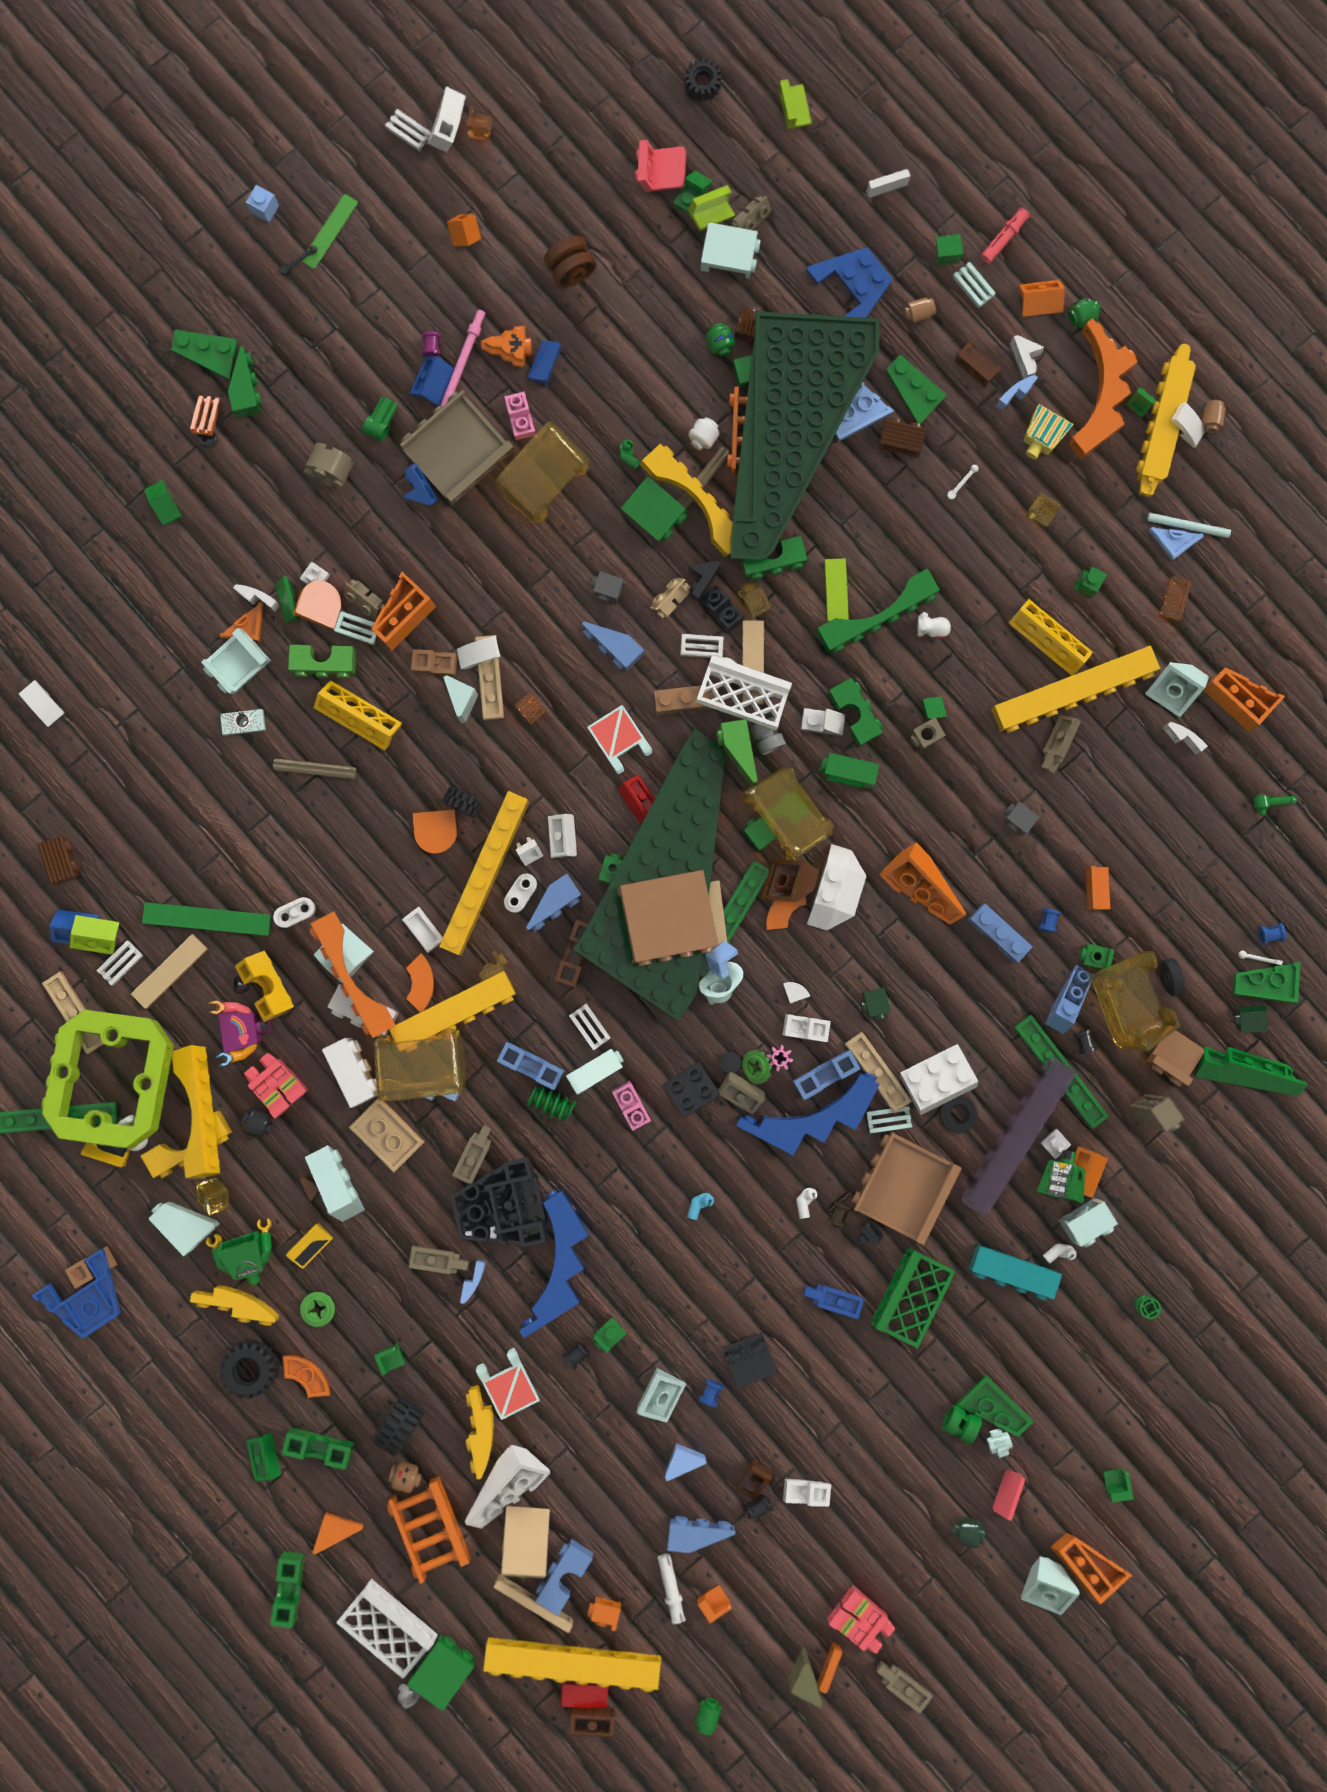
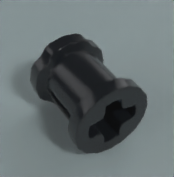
(1085, 1041)
(576, 1355)
(759, 1507)

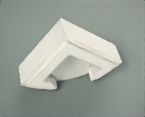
(795, 991)

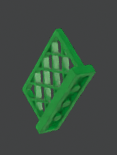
(895, 1292)

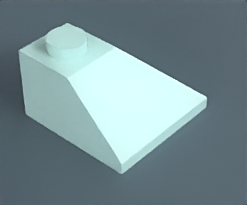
(1178, 687)
(354, 953)
(1049, 1586)

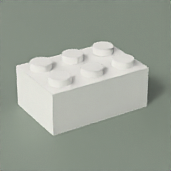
(351, 1071)
(938, 1079)

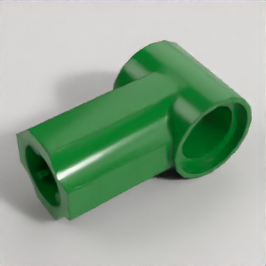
(378, 424)

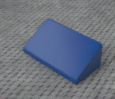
(545, 362)

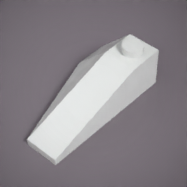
(510, 1477)

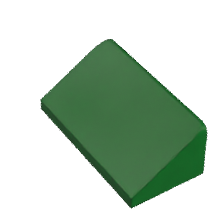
(287, 600)
(263, 1457)

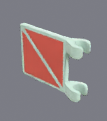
(616, 735)
(510, 1388)

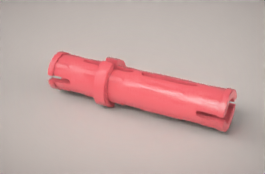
(1010, 229)

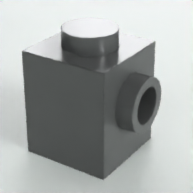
(607, 587)
(1020, 818)

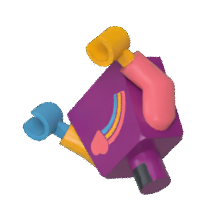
(239, 1030)

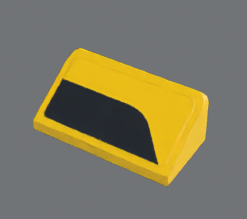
(110, 1154)
(309, 1246)

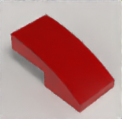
(583, 1696)

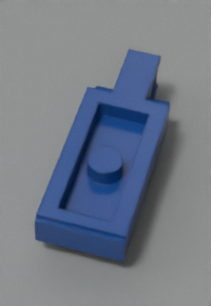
(835, 1300)

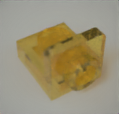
(754, 599)
(490, 969)

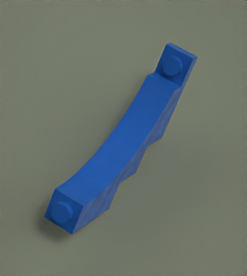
(789, 1131)
(559, 1294)

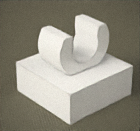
(314, 573)
(529, 852)
(1055, 1143)

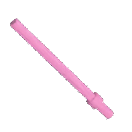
(473, 332)

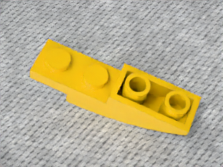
(244, 1305)
(481, 1439)

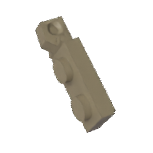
(1059, 742)
(473, 1156)
(436, 1260)
(904, 1686)

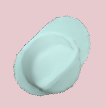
(718, 989)

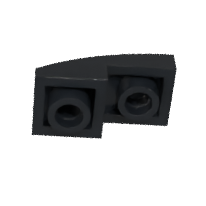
(723, 608)

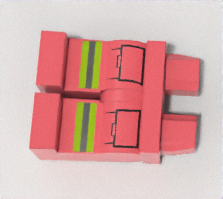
(276, 1085)
(860, 1620)

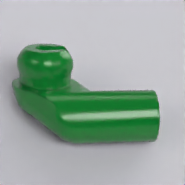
(626, 455)

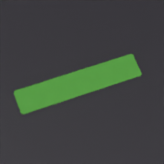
(331, 229)

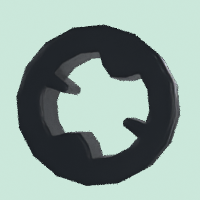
(209, 443)

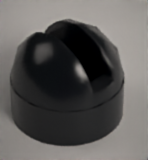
(238, 985)

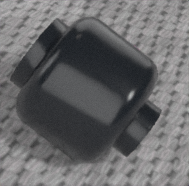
(255, 1122)

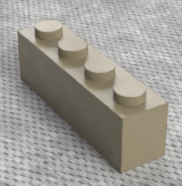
(1156, 1113)

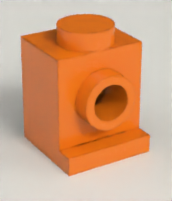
(605, 1612)

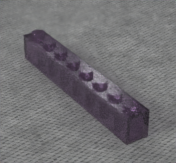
(1018, 1137)

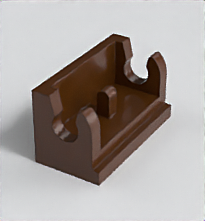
(977, 365)

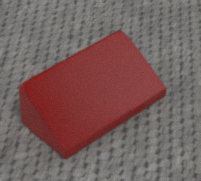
(637, 797)

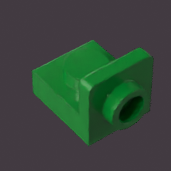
(608, 1335)

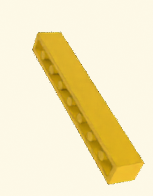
(1076, 688)
(484, 873)
(572, 1664)

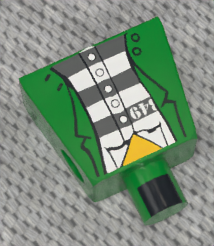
(1063, 1179)

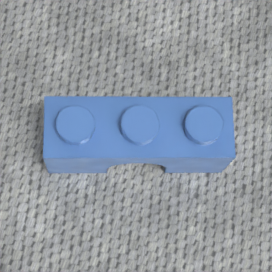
(995, 928)
(531, 1065)
(826, 1074)
(574, 1560)

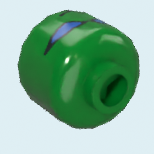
(720, 339)

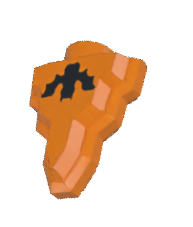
(511, 346)

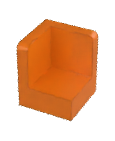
(464, 230)
(714, 1603)

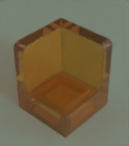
(478, 125)

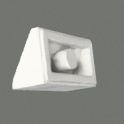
(562, 836)

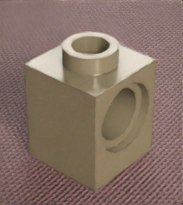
(935, 731)

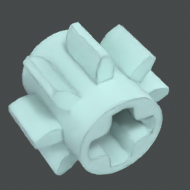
(999, 1443)

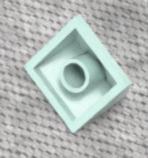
(462, 697)
(660, 1396)

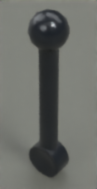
(285, 269)

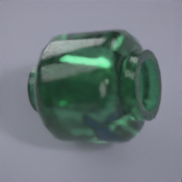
(969, 1532)

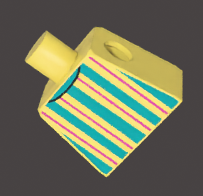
(1045, 432)

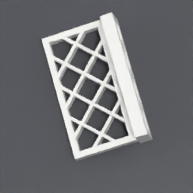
(748, 680)
(396, 1613)

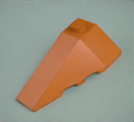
(920, 879)

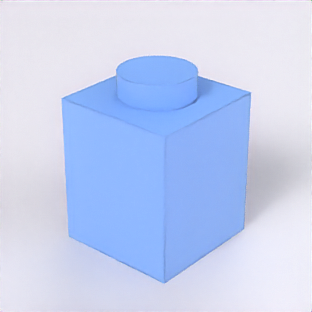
(262, 203)

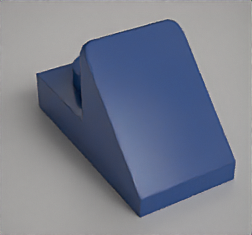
(422, 490)

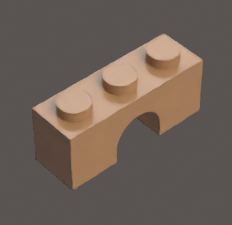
(678, 699)

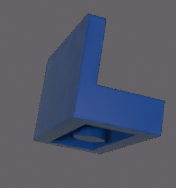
(432, 380)
(62, 925)

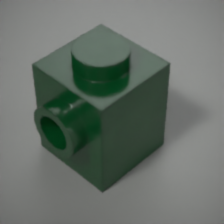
(875, 1003)
(1252, 1019)

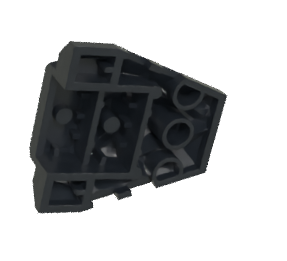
(503, 1207)

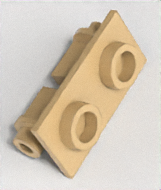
(663, 602)

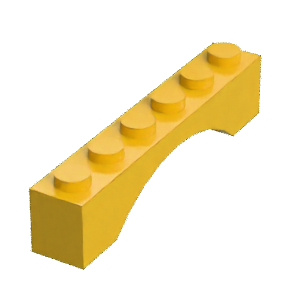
(665, 468)
(201, 1153)

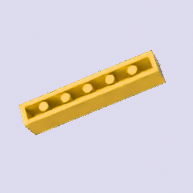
(456, 1009)

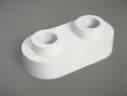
(521, 893)
(295, 912)

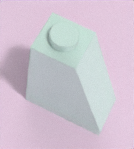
(595, 1070)
(182, 1226)

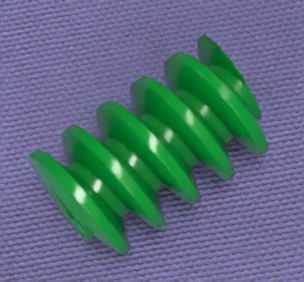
(551, 1103)

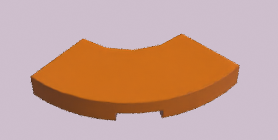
(780, 913)
(422, 983)
(307, 1374)

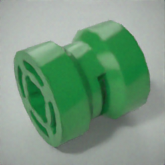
(1144, 1303)

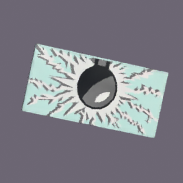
(243, 722)

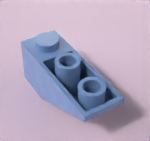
(618, 645)
(557, 896)
(1069, 1001)
(693, 1535)

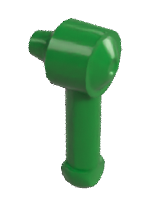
(1263, 802)

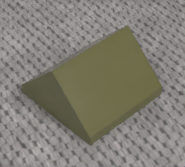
(802, 1680)

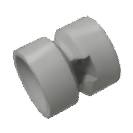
(768, 738)

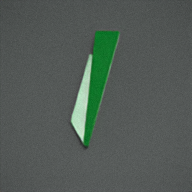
(1249, 1071)

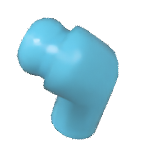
(699, 1202)

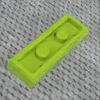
(836, 589)

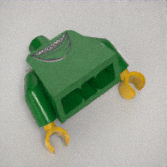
(243, 1255)

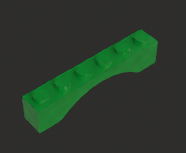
(840, 632)

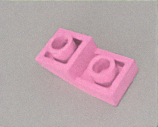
(520, 416)
(631, 1105)

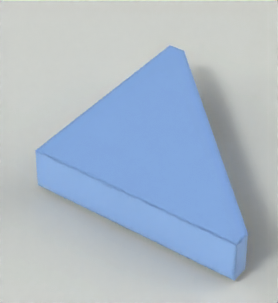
(1174, 541)

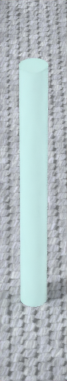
(1189, 525)

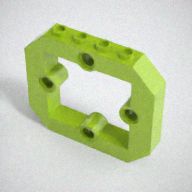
(66, 1055)

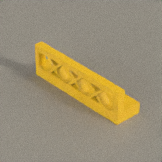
(1049, 639)
(354, 717)

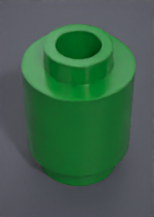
(708, 1716)

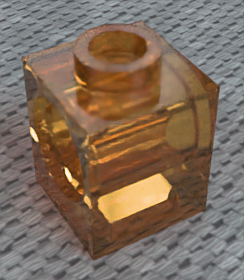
(530, 708)

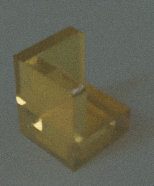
(1043, 509)
(212, 1196)

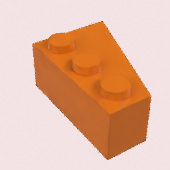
(402, 613)
(1241, 698)
(1091, 1570)

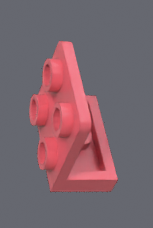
(660, 167)

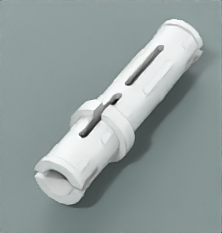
(672, 1598)

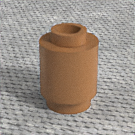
(919, 310)
(1213, 416)

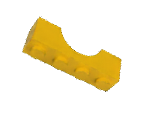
(163, 1158)

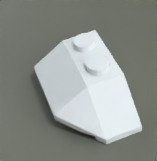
(837, 890)

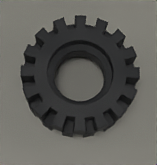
(706, 69)
(462, 802)

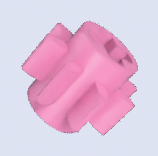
(784, 1054)

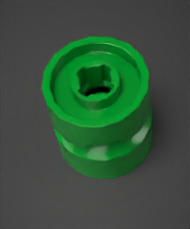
(968, 1428)

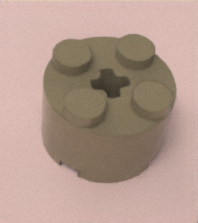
(328, 465)

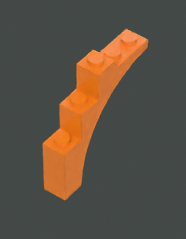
(1112, 390)

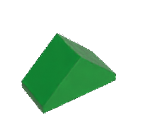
(162, 503)

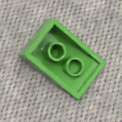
(737, 746)

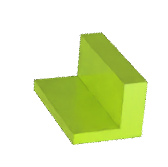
(794, 105)
(711, 208)
(94, 934)

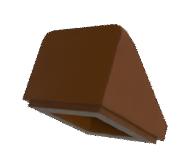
(310, 1187)

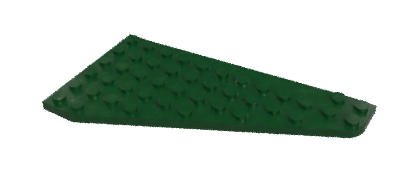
(797, 396)
(671, 841)

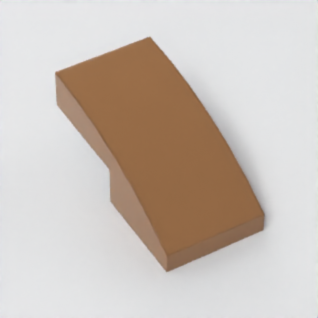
(434, 662)
(81, 1273)

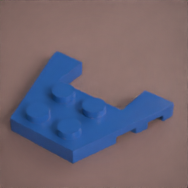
(860, 275)
(91, 1305)

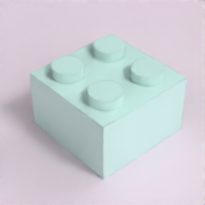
(1088, 1222)

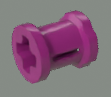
(431, 343)

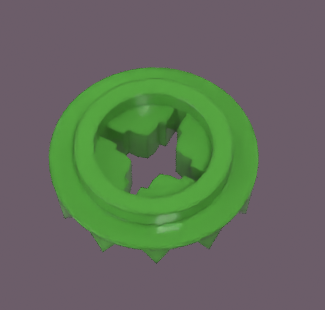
(750, 1067)
(312, 1318)

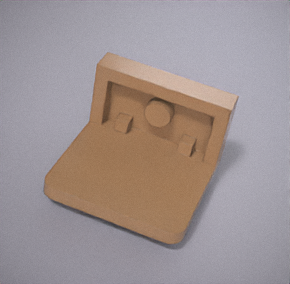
(1176, 1058)

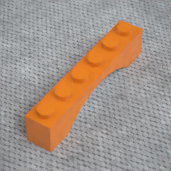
(331, 935)

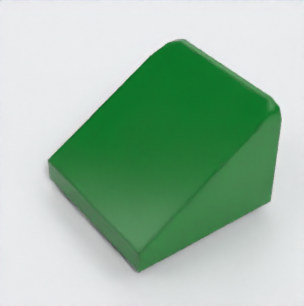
(933, 708)

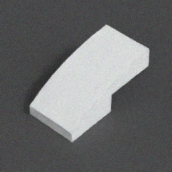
(1189, 424)
(254, 595)
(478, 652)
(41, 703)
(1178, 733)
(806, 1028)
(807, 1492)

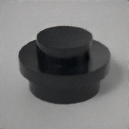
(730, 1062)

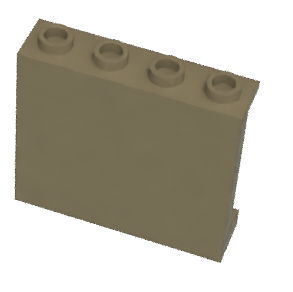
(456, 447)

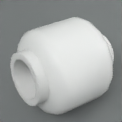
(703, 433)

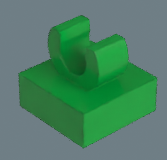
(1140, 402)

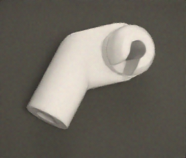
(804, 1200)
(1060, 1250)

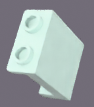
(730, 249)
(235, 662)

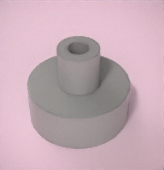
(407, 1696)

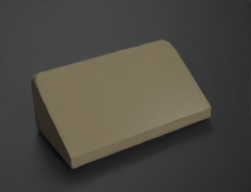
(742, 1093)

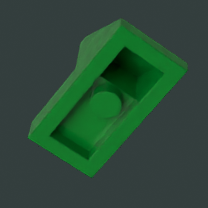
(695, 186)

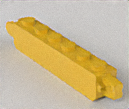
(1162, 431)

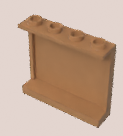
(668, 917)
(906, 1187)

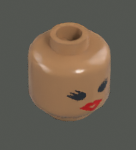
(404, 1476)

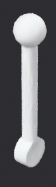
(952, 494)
(1242, 954)

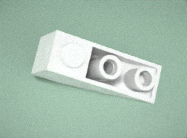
(447, 120)

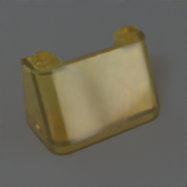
(541, 472)
(789, 812)
(1132, 1003)
(419, 1066)

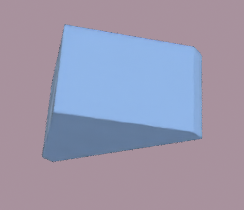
(683, 1461)

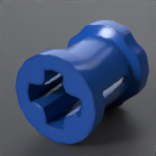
(1049, 920)
(1272, 934)
(711, 1392)

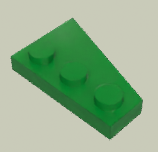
(209, 351)
(916, 389)
(1270, 984)
(991, 1403)

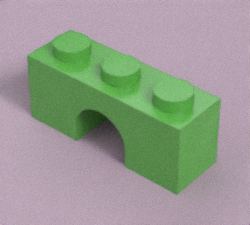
(341, 662)

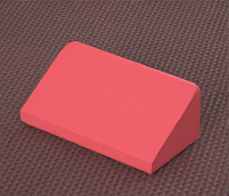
(1008, 1494)

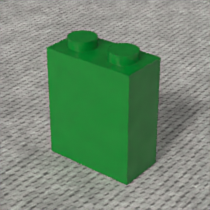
(655, 510)
(442, 1672)

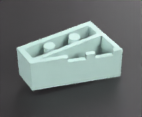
(334, 1184)

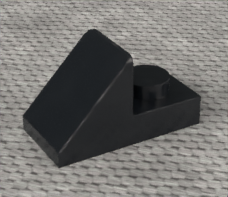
(706, 573)

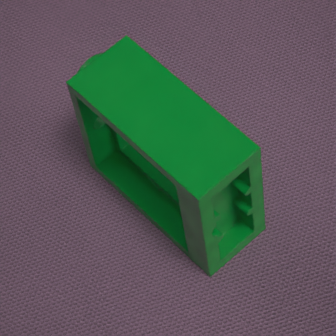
(849, 771)

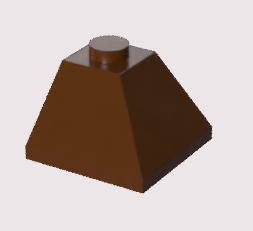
(789, 880)

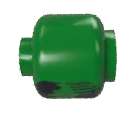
(1083, 311)

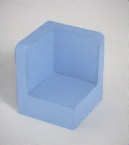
(718, 958)

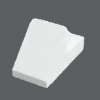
(1023, 352)
(823, 721)

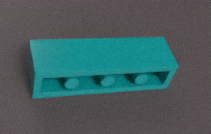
(1014, 1271)

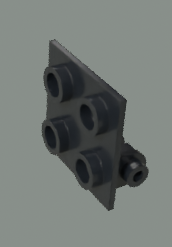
(691, 1089)
(749, 1360)

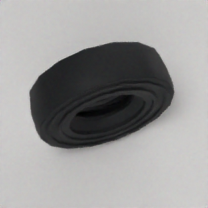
(1172, 977)
(969, 1121)

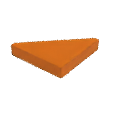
(249, 622)
(335, 1530)

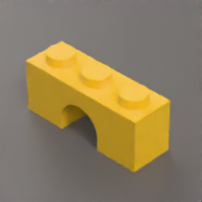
(259, 969)

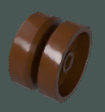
(570, 261)

